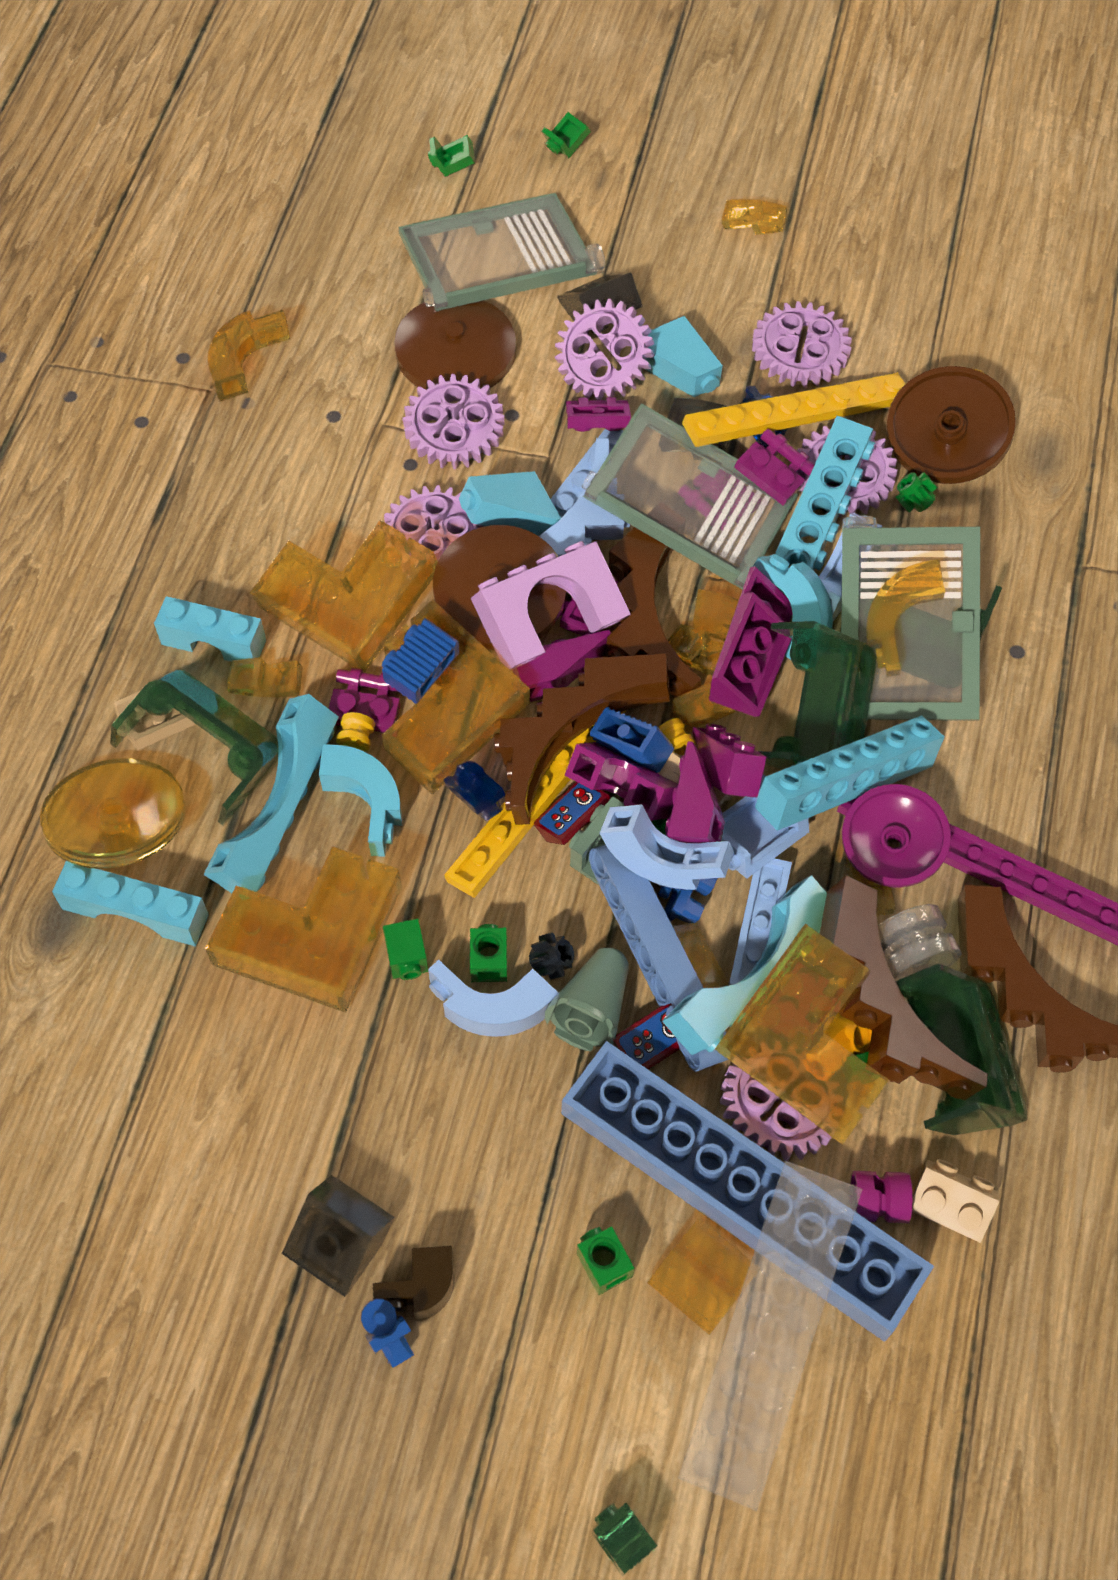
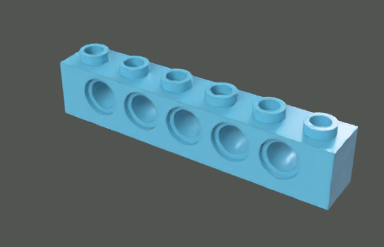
(843, 439)
(848, 772)

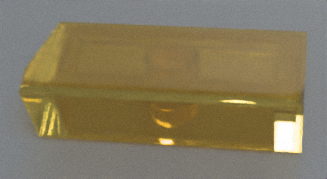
(697, 710)
(701, 956)

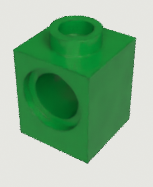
(405, 949)
(488, 967)
(607, 1276)

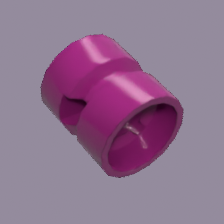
(884, 1196)

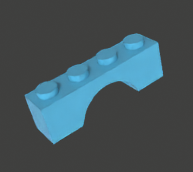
(162, 909)

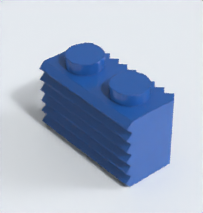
(419, 660)
(632, 739)

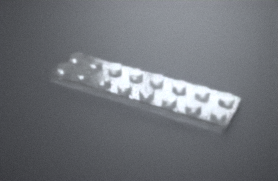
(770, 1335)

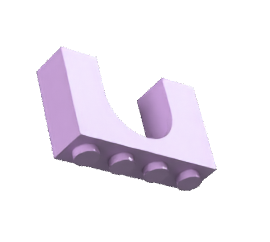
(578, 572)

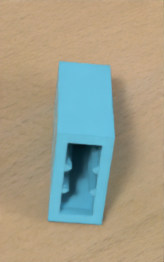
(684, 358)
(509, 500)

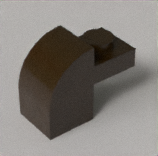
(430, 1285)

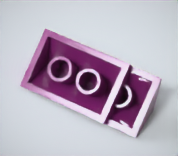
(751, 648)

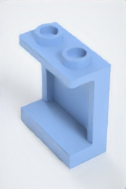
(754, 838)

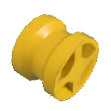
(356, 731)
(674, 731)

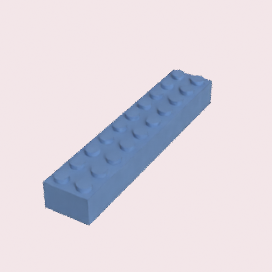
(731, 1179)

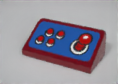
(569, 813)
(648, 1039)

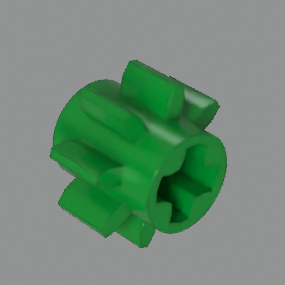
(916, 492)

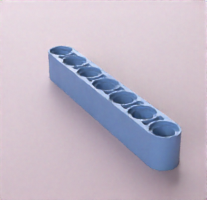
(650, 940)

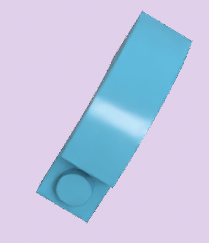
(802, 587)
(365, 776)

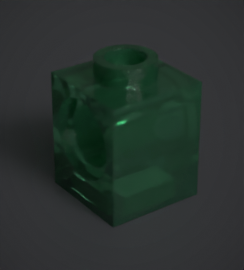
(622, 1537)

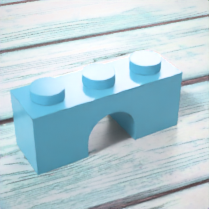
(185, 623)

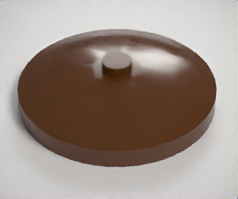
(457, 341)
(951, 424)
(490, 554)

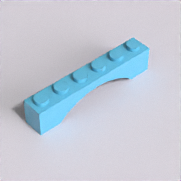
(300, 737)
(710, 1011)

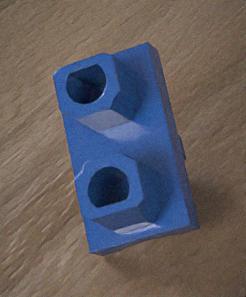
(682, 905)
(386, 1331)

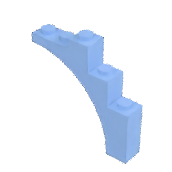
(585, 519)

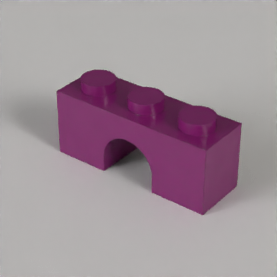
(609, 771)

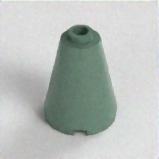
(591, 1002)

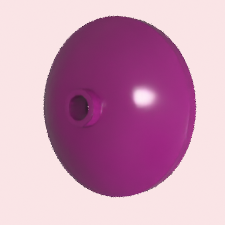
(901, 815)

